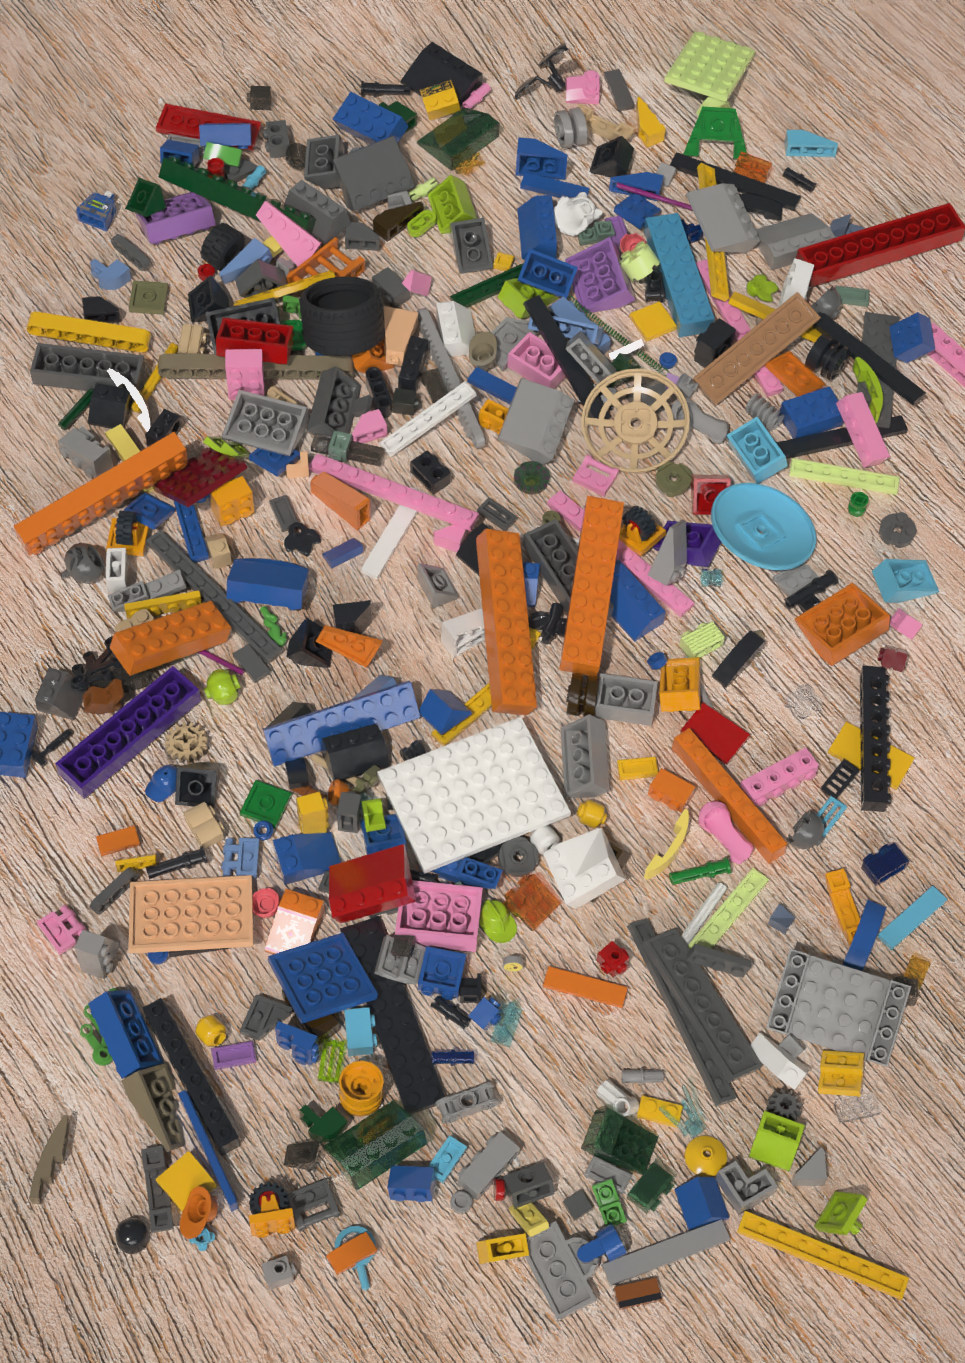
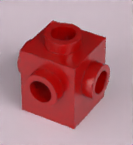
(613, 959)

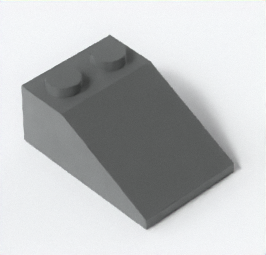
(471, 245)

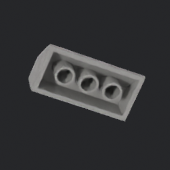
(584, 758)

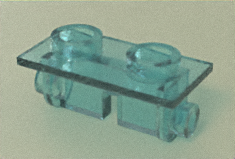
(506, 1027)

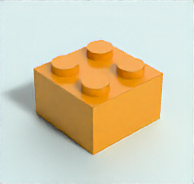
(232, 501)

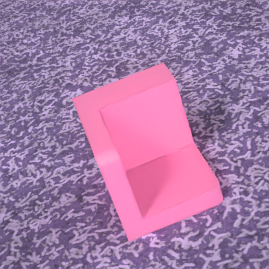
(905, 623)

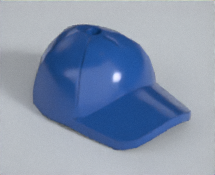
(162, 785)

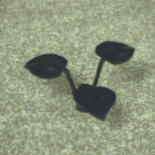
(555, 80)

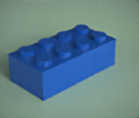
(368, 120)

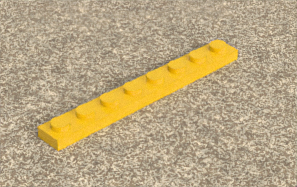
(823, 1255)

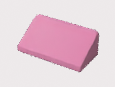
(417, 282)

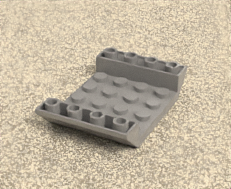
(838, 1007)

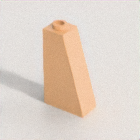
(399, 327)

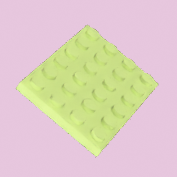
(710, 66)

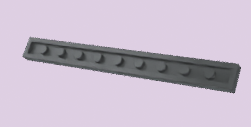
(209, 591)
(713, 1078)

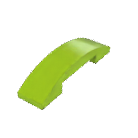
(864, 373)

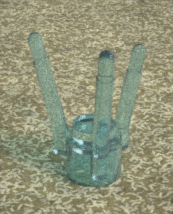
(694, 1124)

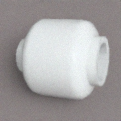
(544, 839)

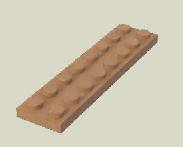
(756, 348)

